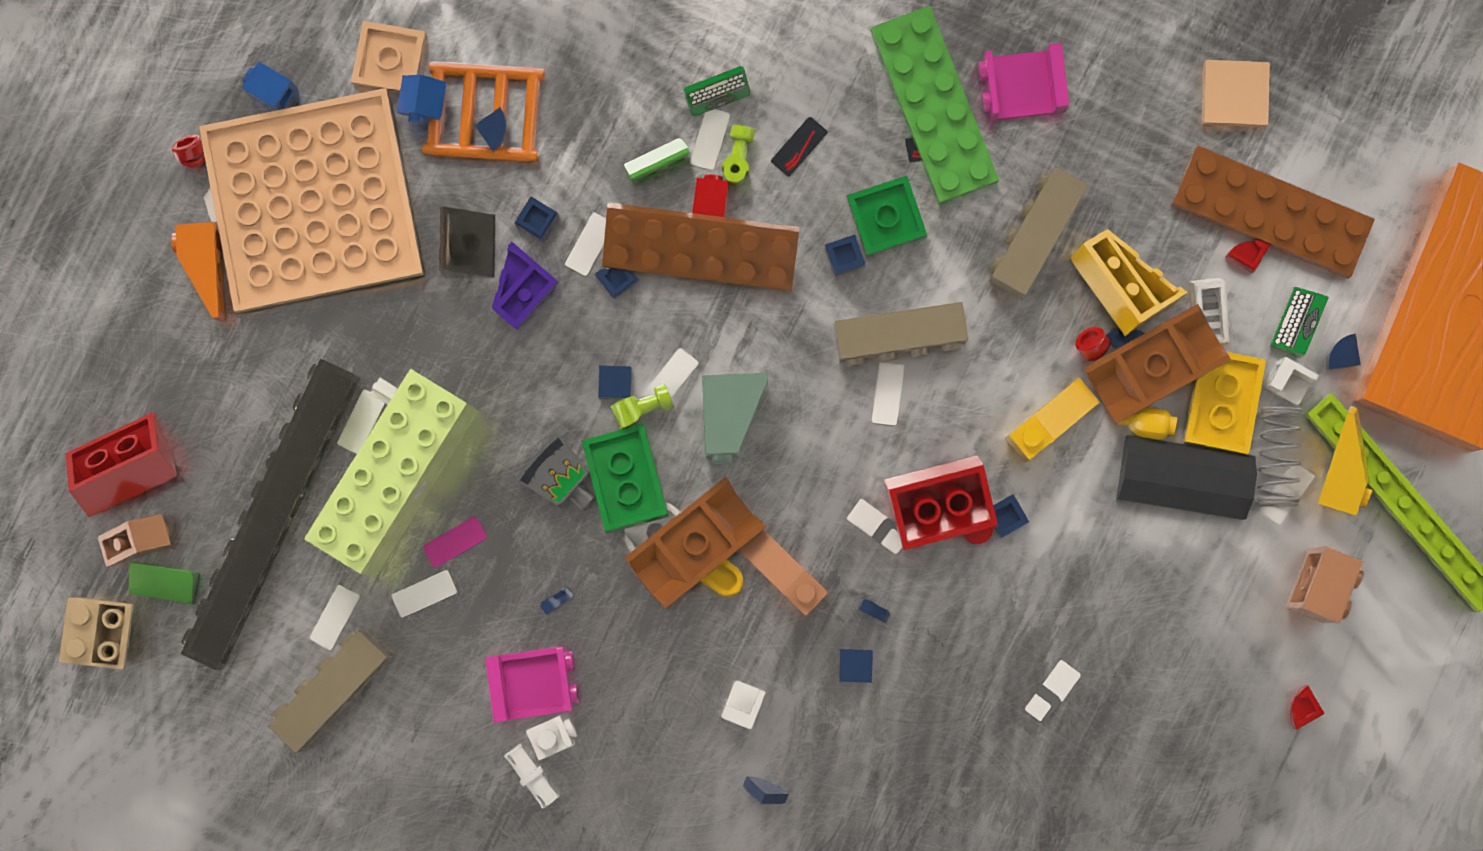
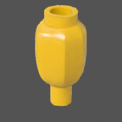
(1152, 423)

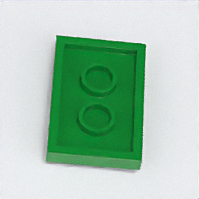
(625, 478)

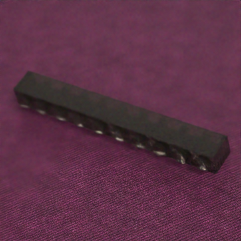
(270, 515)

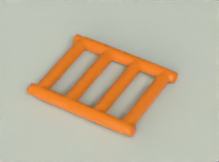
(501, 75)

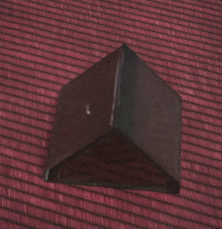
(466, 243)

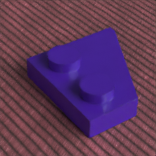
(521, 287)

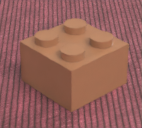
(1326, 585)

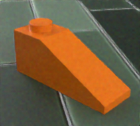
(201, 256)

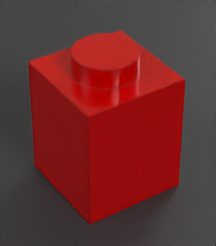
(711, 195)

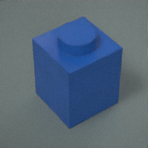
(268, 86)
(421, 98)

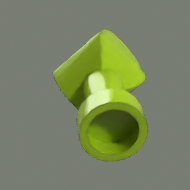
(735, 166)
(631, 409)

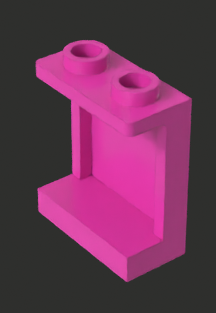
(531, 683)

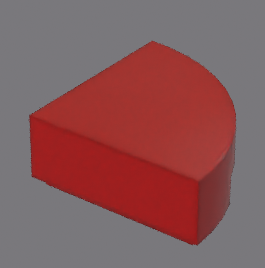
(1248, 254)
(1304, 708)

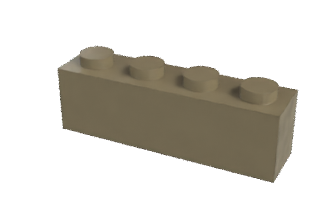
(1038, 232)
(900, 333)
(329, 690)

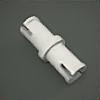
(531, 776)

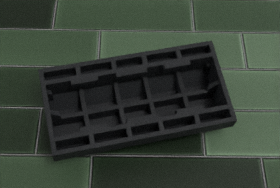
(1187, 477)

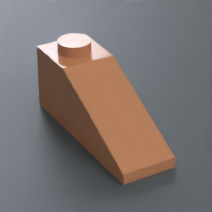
(783, 572)

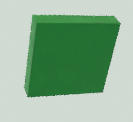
(886, 216)

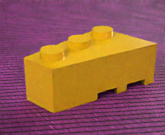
(1123, 282)

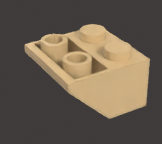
(96, 632)

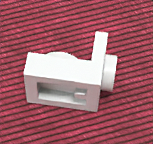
(552, 736)

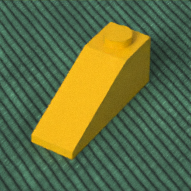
(1052, 420)
(1348, 472)

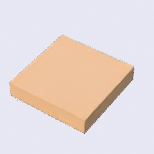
(386, 55)
(1235, 93)

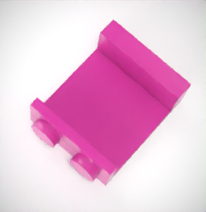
(1024, 84)

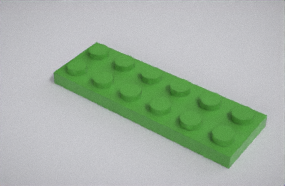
(934, 104)

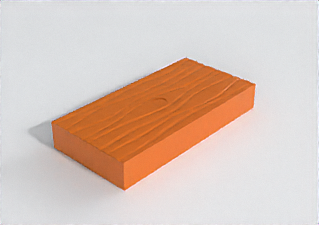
(1431, 343)

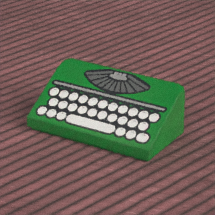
(717, 91)
(1299, 321)

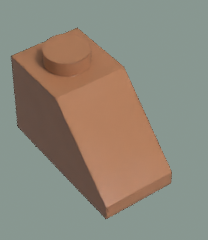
(134, 539)

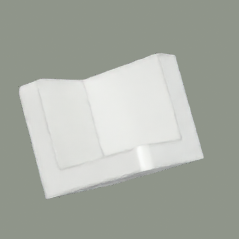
(1290, 380)
(743, 704)

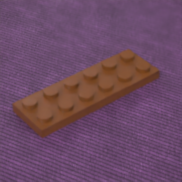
(1273, 212)
(700, 246)

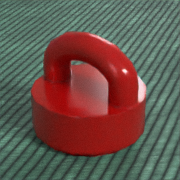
(187, 149)
(1092, 343)

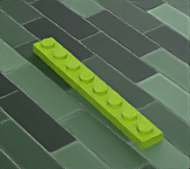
(1407, 507)

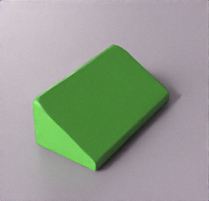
(657, 161)
(162, 582)

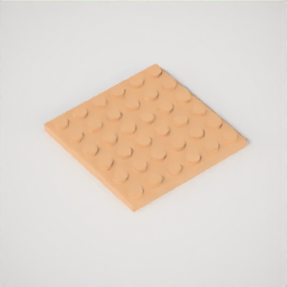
(311, 200)

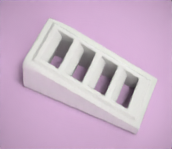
(1220, 297)

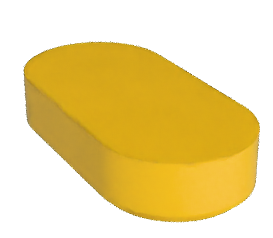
(725, 579)

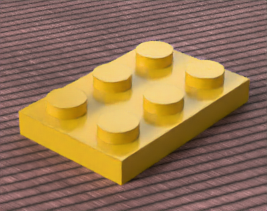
(1226, 405)

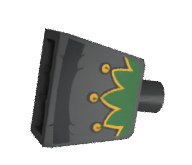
(557, 475)

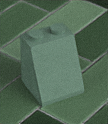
(729, 411)

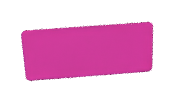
(454, 541)

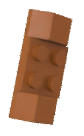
(1156, 364)
(694, 543)

